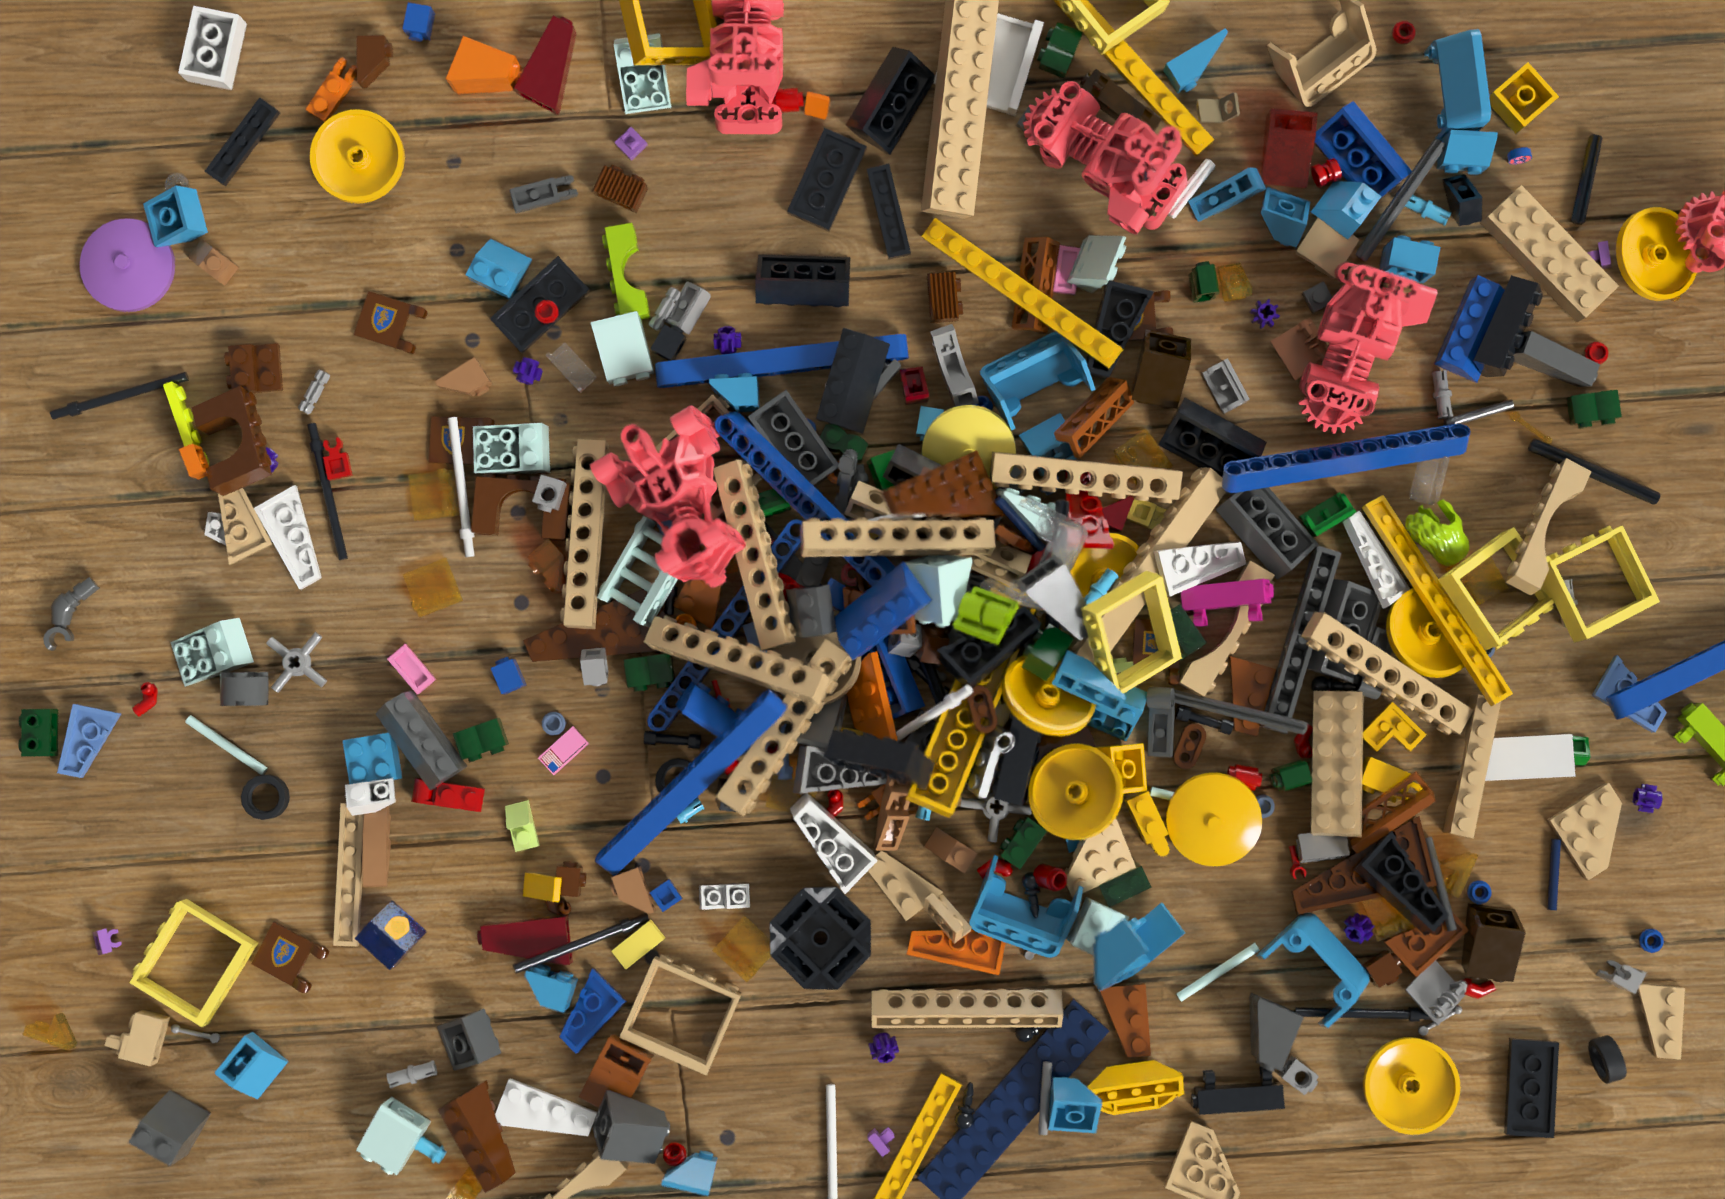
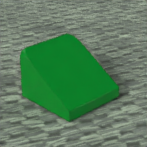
(1581, 750)

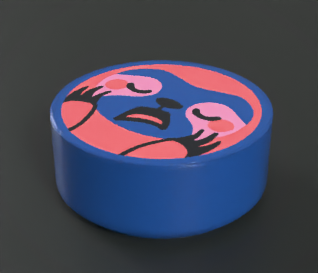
(1519, 155)

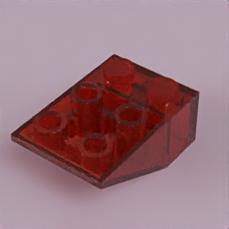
(1288, 147)

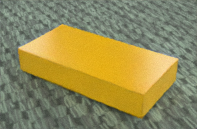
(542, 887)

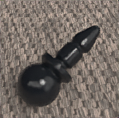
(1323, 684)
(1031, 886)
(1027, 1033)
(964, 1116)

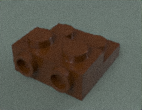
(254, 367)

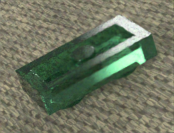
(1125, 886)

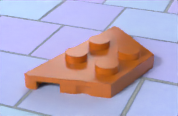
(870, 700)

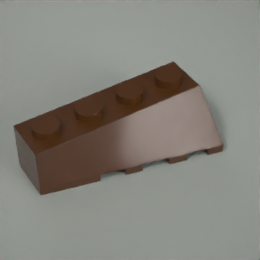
(479, 1136)

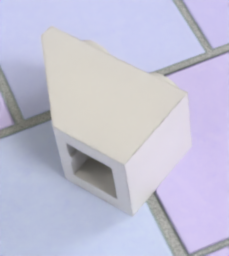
(369, 796)

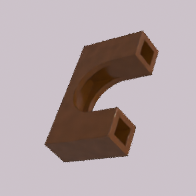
(251, 459)
(493, 491)

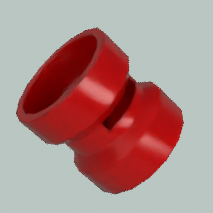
(1326, 172)

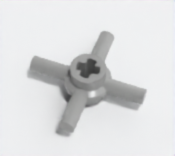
(289, 663)
(989, 812)

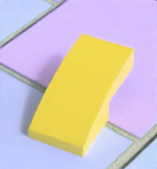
(1146, 514)
(638, 944)

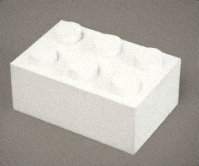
(212, 47)

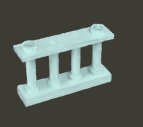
(656, 592)

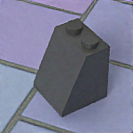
(822, 724)
(1271, 1031)
(170, 1128)
(629, 1129)

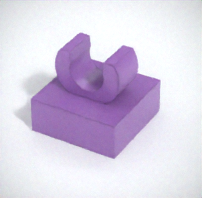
(631, 143)
(1602, 254)
(103, 941)
(880, 1140)

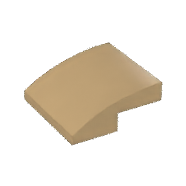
(1326, 248)

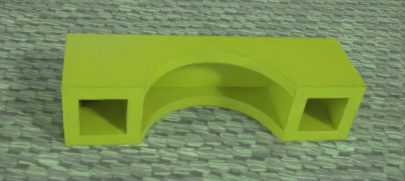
(622, 243)

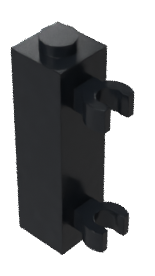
(1238, 1097)

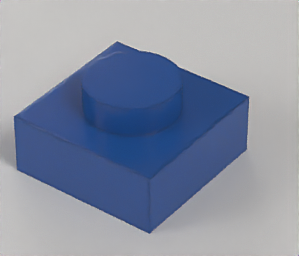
(666, 895)

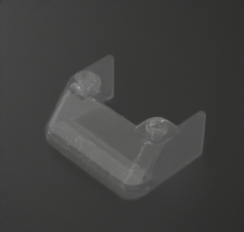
(1064, 540)

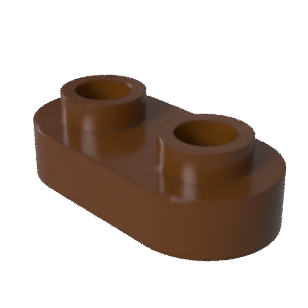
(982, 710)
(1189, 746)

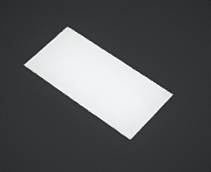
(1531, 757)

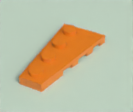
(970, 952)

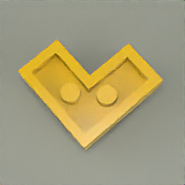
(1394, 723)

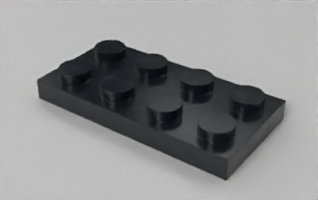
(826, 179)
(518, 316)
(1531, 1088)

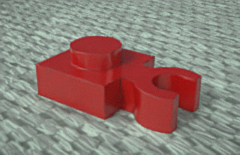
(338, 463)

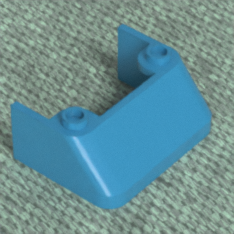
(1462, 82)
(1031, 370)
(1012, 922)
(1310, 930)
(1133, 945)

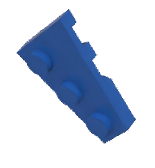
(592, 1011)

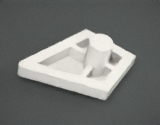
(214, 527)

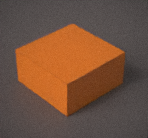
(194, 461)

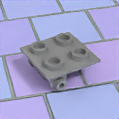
(1436, 992)

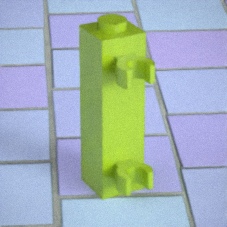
(1707, 730)

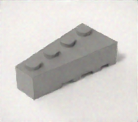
(819, 774)

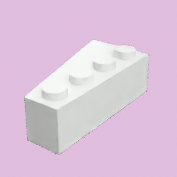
(834, 843)

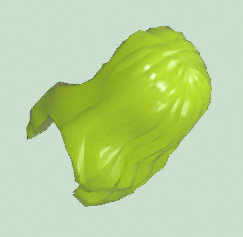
(1444, 542)

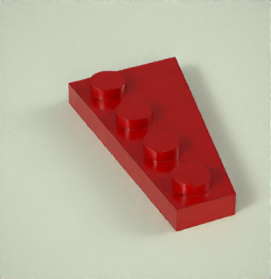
(1089, 512)

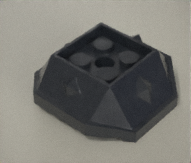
(815, 963)

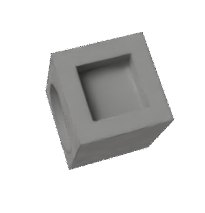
(549, 483)
(905, 644)
(594, 666)
(1289, 1071)

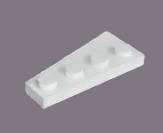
(289, 532)
(1196, 564)
(1378, 565)
(538, 1110)

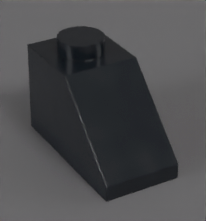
(1463, 200)

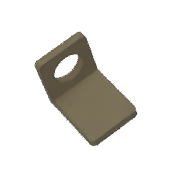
(1216, 109)

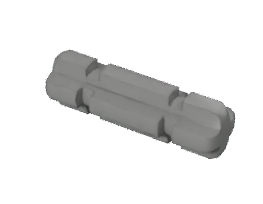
(664, 308)
(314, 391)

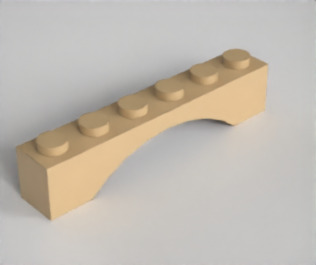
(1531, 565)
(1201, 673)
(1466, 800)
(590, 1175)

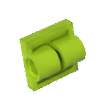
(985, 614)

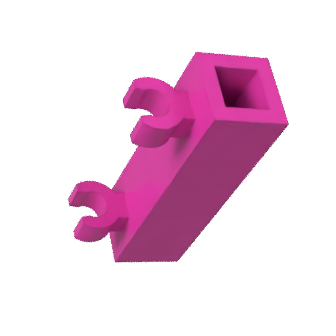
(1226, 595)

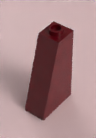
(548, 67)
(527, 937)

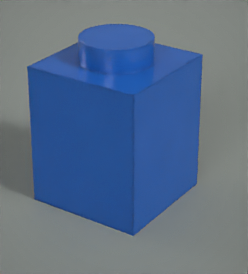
(418, 22)
(508, 675)

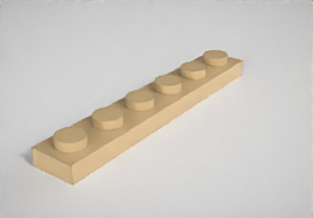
(348, 879)

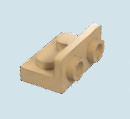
(946, 917)

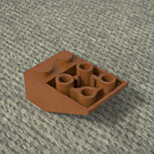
(616, 1069)

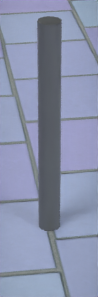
(1441, 889)

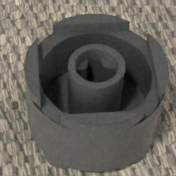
(244, 688)

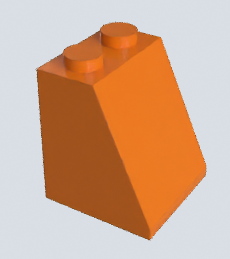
(482, 69)

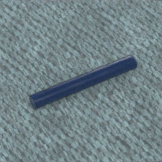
(1019, 523)
(1554, 874)

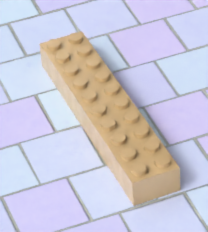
(959, 107)

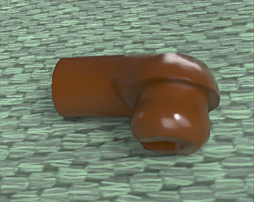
(560, 908)

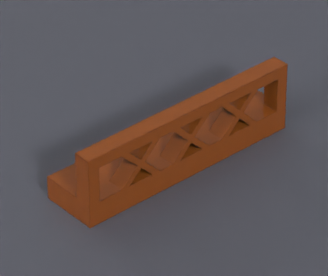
(1043, 279)
(1094, 410)
(1396, 816)

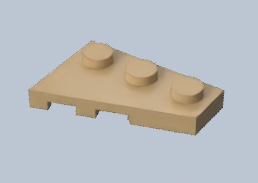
(241, 526)
(901, 885)
(1664, 1018)

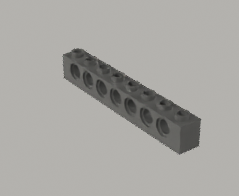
(1295, 651)

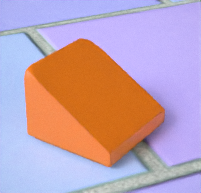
(817, 105)

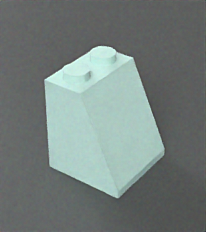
(623, 348)
(945, 583)
(1090, 922)
(392, 1136)

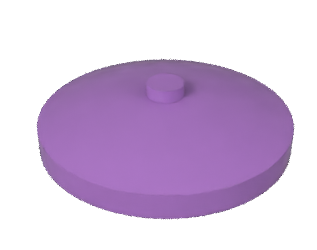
(125, 267)

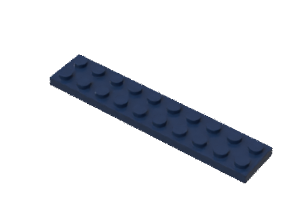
(1011, 1104)

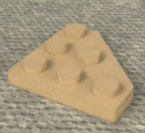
(1589, 829)
(1099, 860)
(1201, 1167)

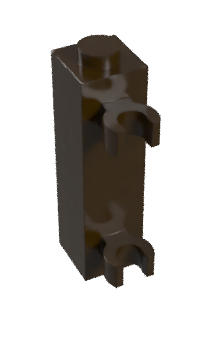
(1115, 100)

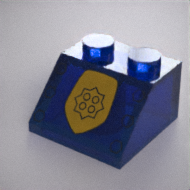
(390, 935)

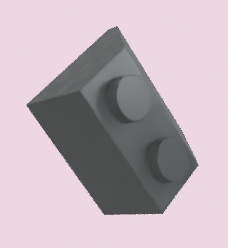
(811, 610)
(469, 1039)

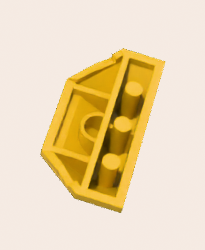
(1137, 1087)

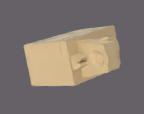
(144, 1040)

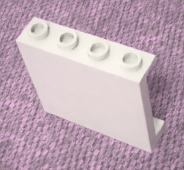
(1011, 61)

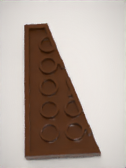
(949, 491)
(613, 631)
(1345, 886)

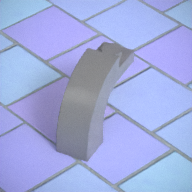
(953, 367)

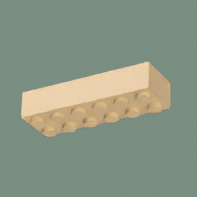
(1549, 254)
(1337, 764)

